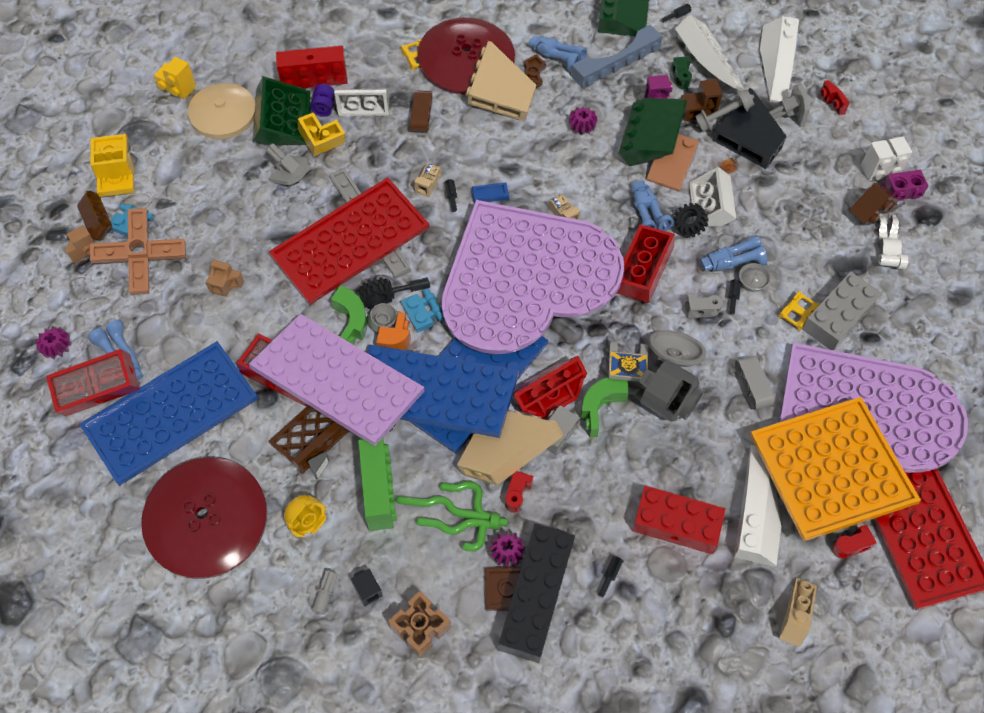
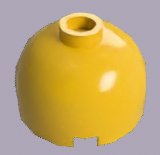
(304, 515)

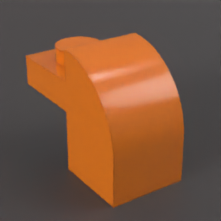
(395, 337)

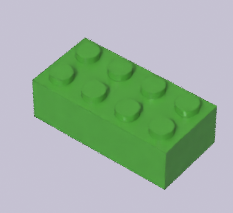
(377, 485)

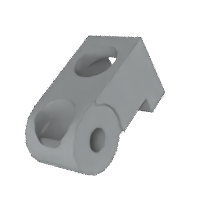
(703, 307)

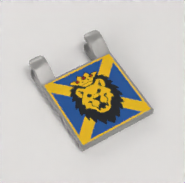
(627, 365)

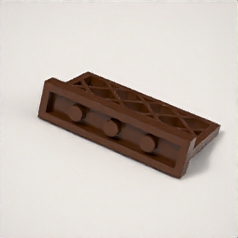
(323, 442)

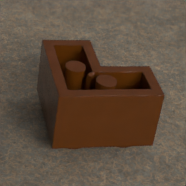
(706, 98)
(873, 203)

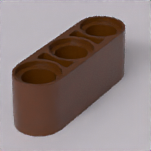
(421, 111)
(94, 215)

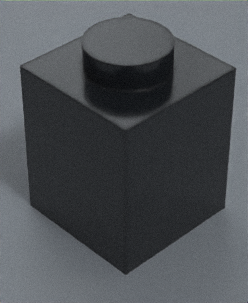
(366, 586)

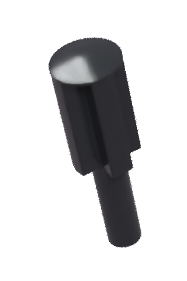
(678, 12)
(451, 193)
(414, 285)
(734, 294)
(610, 574)

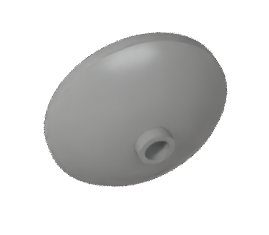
(677, 347)

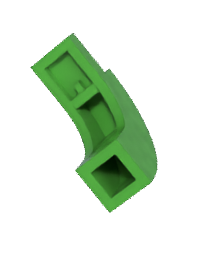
(351, 305)
(599, 394)

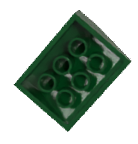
(623, 16)
(277, 112)
(651, 129)

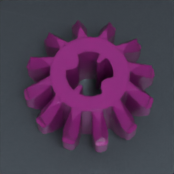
(582, 120)
(53, 342)
(503, 542)

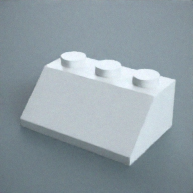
(362, 102)
(715, 195)

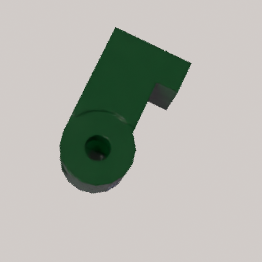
(681, 72)

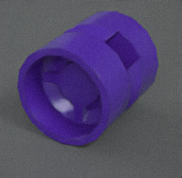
(322, 100)

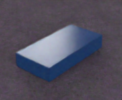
(490, 192)

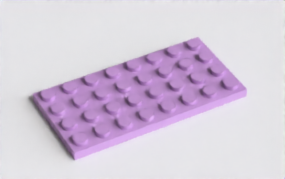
(337, 379)

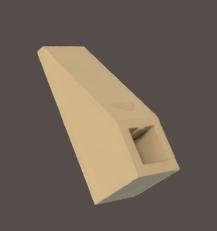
(798, 613)

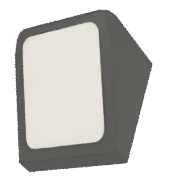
(318, 464)

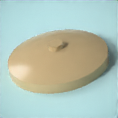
(221, 111)

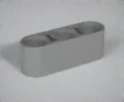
(754, 382)

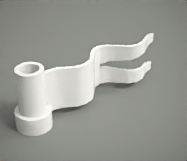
(891, 245)

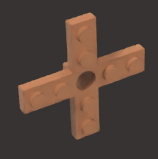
(138, 261)

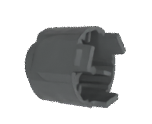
(670, 390)

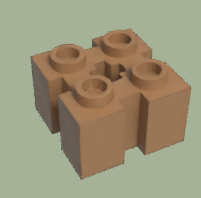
(420, 611)

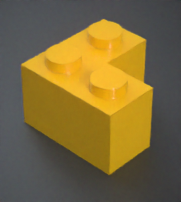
(175, 78)
(318, 137)

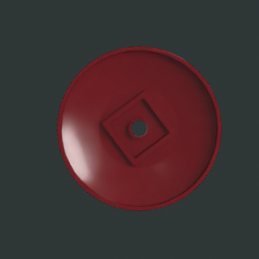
(443, 56)
(210, 544)

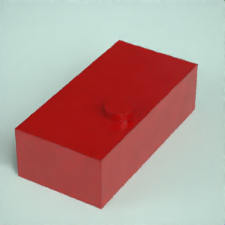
(645, 262)

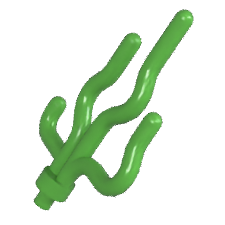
(478, 518)

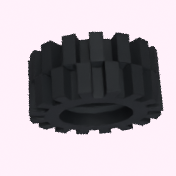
(696, 226)
(376, 292)

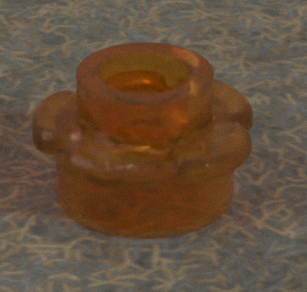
(729, 165)

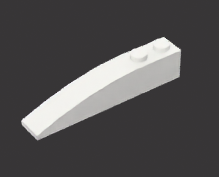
(707, 50)
(778, 54)
(759, 515)

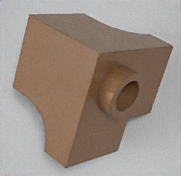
(79, 244)
(223, 278)

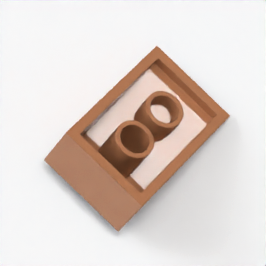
(673, 168)

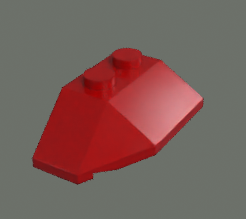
(551, 388)

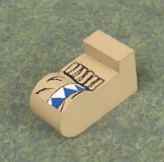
(428, 179)
(561, 207)

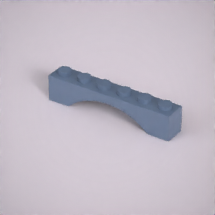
(593, 69)

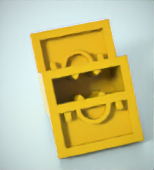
(112, 165)

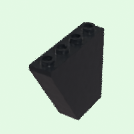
(751, 133)

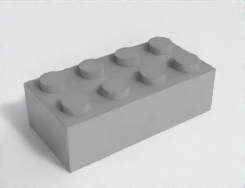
(841, 311)

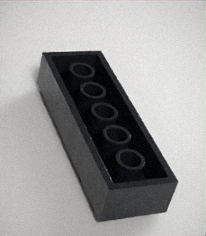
(536, 593)

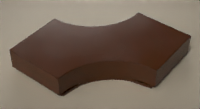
(534, 66)

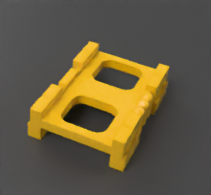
(411, 55)
(793, 306)

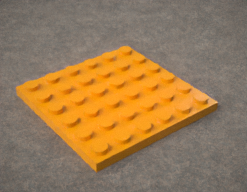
(833, 468)

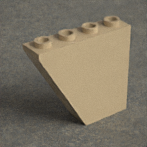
(500, 85)
(520, 442)

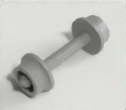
(746, 100)

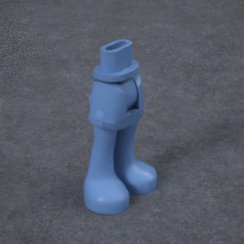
(553, 48)
(644, 200)
(724, 259)
(115, 330)

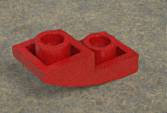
(834, 95)

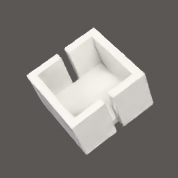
(882, 161)

